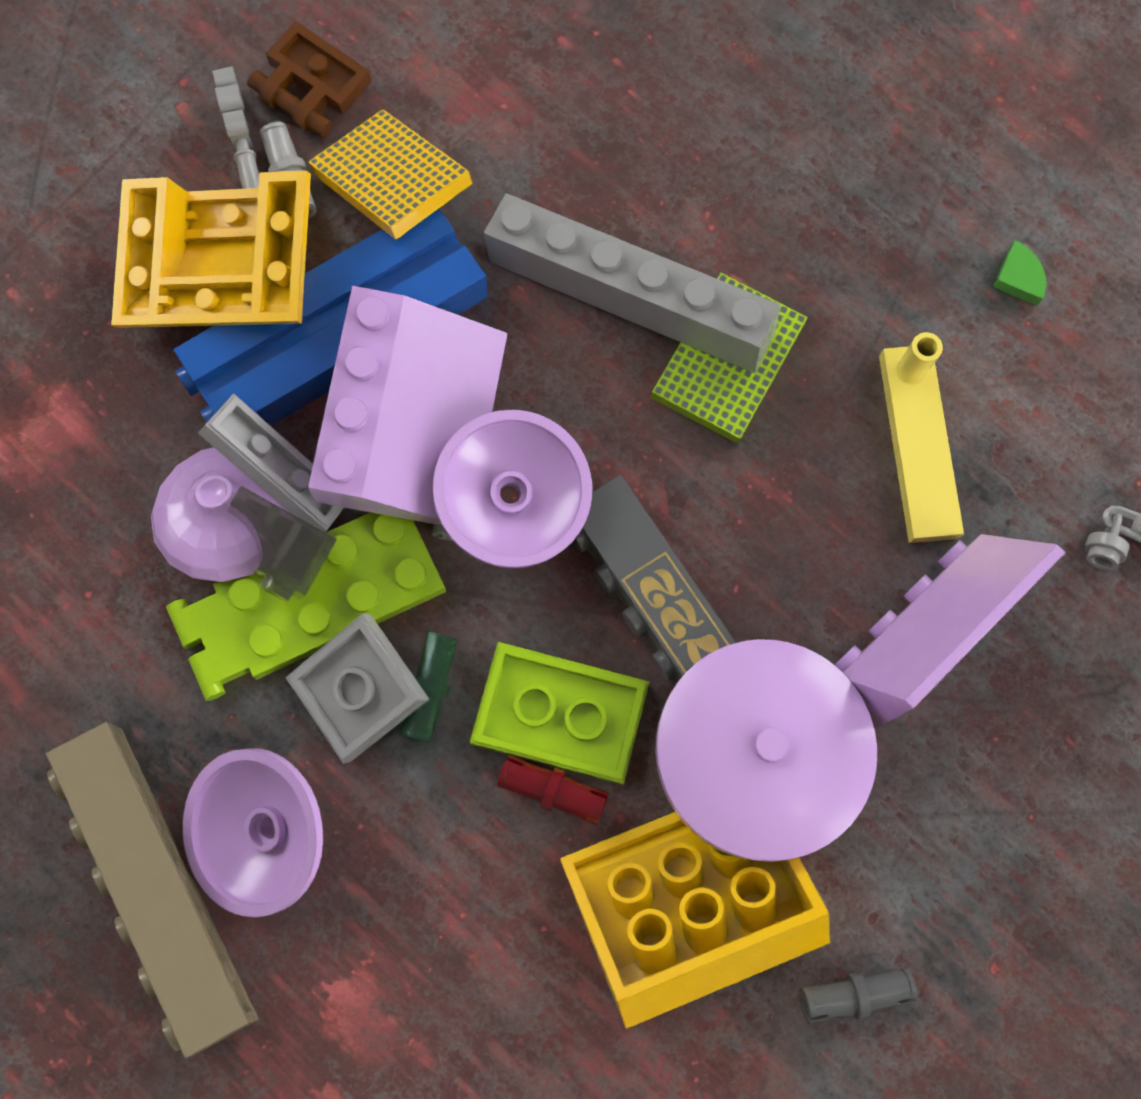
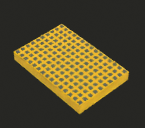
(390, 173)

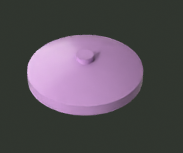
(766, 750)

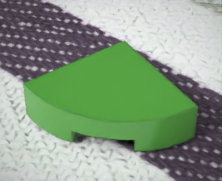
(1022, 275)

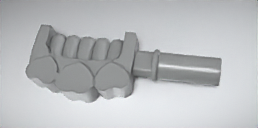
(237, 129)

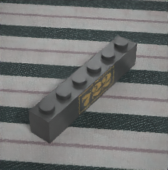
(649, 581)

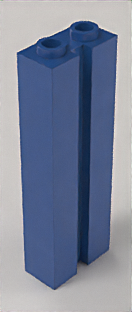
(290, 365)

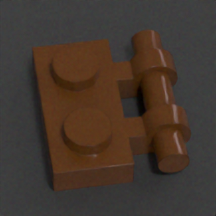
(318, 68)

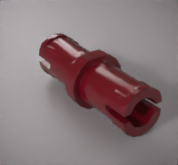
(552, 789)

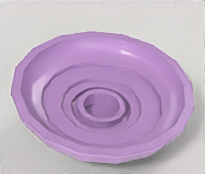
(194, 521)

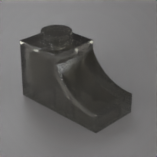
(287, 546)

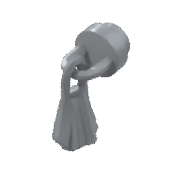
(1107, 548)

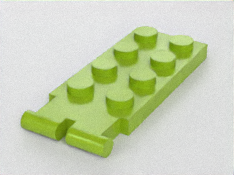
(372, 569)

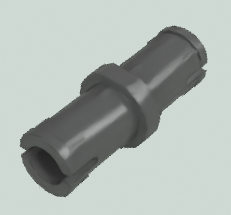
(858, 995)

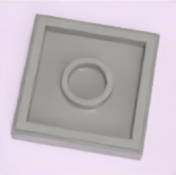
(356, 688)

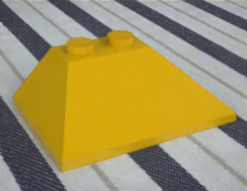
(211, 253)

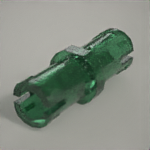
(432, 678)

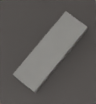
(267, 460)

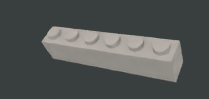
(631, 282)

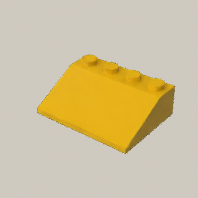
(686, 917)

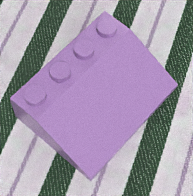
(396, 399)
(943, 621)

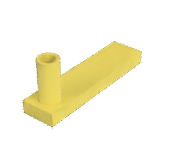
(921, 440)

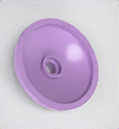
(519, 453)
(233, 838)

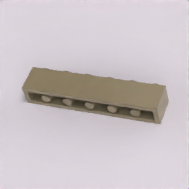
(151, 890)

